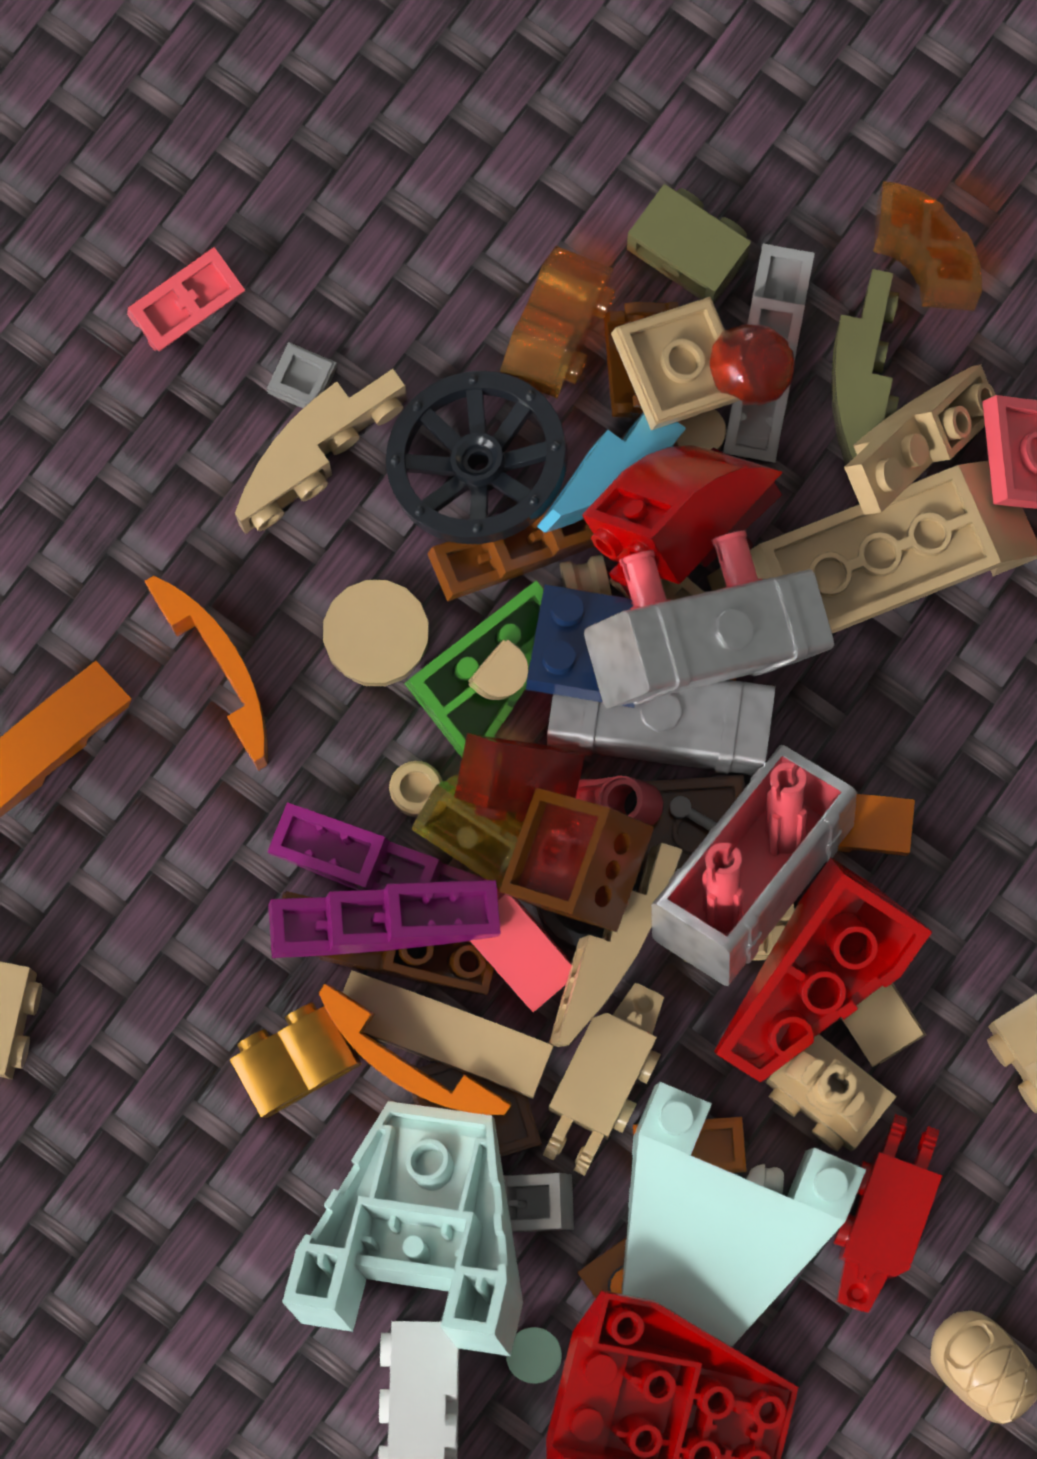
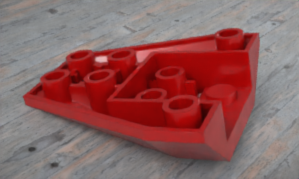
(662, 1389)

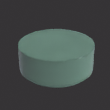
(534, 1355)

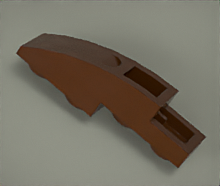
(446, 965)

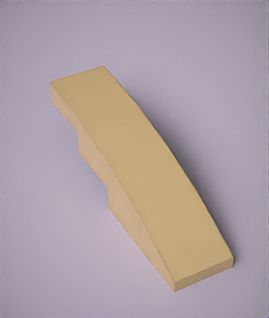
(604, 961)
(450, 1035)

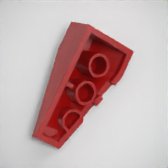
(827, 960)

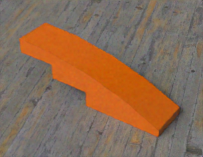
(56, 732)

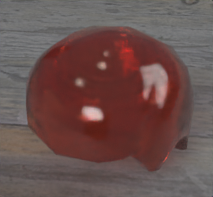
(752, 364)

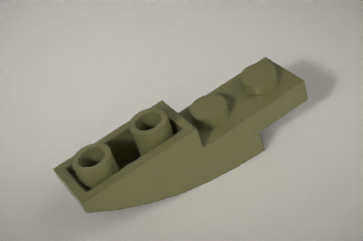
(858, 395)

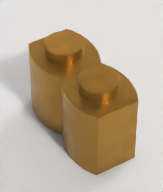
(294, 1060)

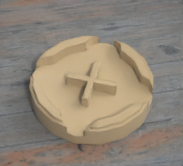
(376, 632)

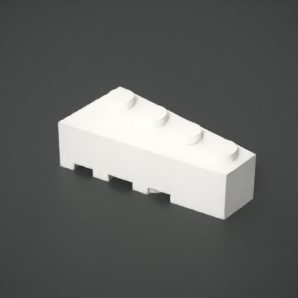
(421, 1392)

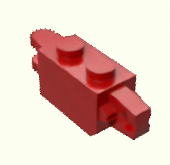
(888, 1218)

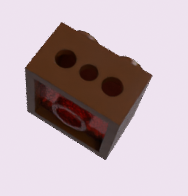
(577, 859)

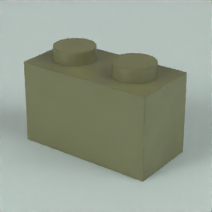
(689, 243)

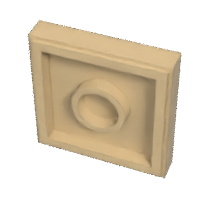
(671, 360)

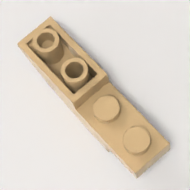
(916, 436)
(297, 459)

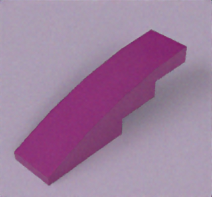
(354, 854)
(384, 919)

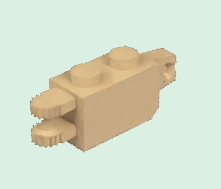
(604, 1072)

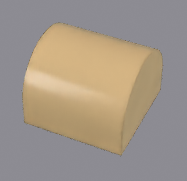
(501, 672)

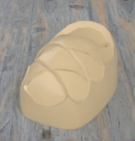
(984, 1366)

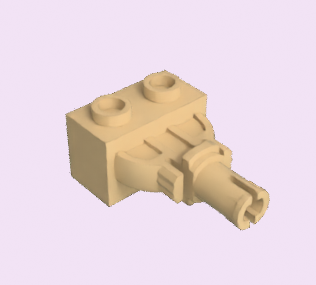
(830, 1093)

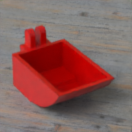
(674, 506)

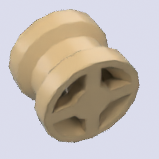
(586, 576)

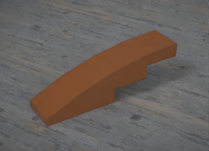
(474, 567)

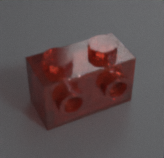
(505, 773)

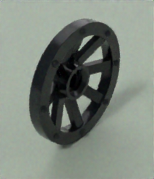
(473, 450)

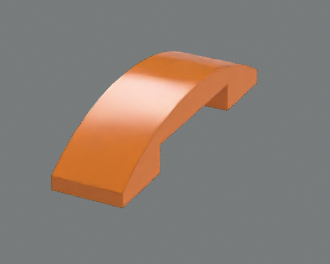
(186, 613)
(353, 1019)

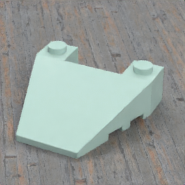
(419, 1213)
(715, 1240)

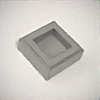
(301, 376)

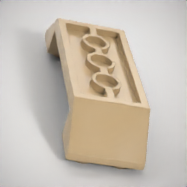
(919, 545)

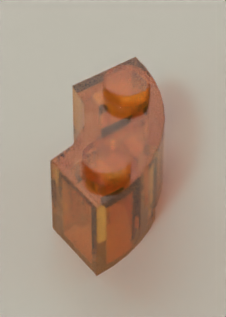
(930, 245)
(558, 321)

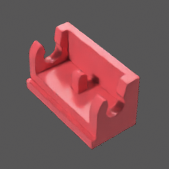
(185, 300)
(525, 954)

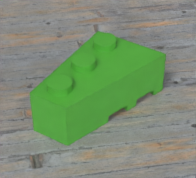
(444, 682)

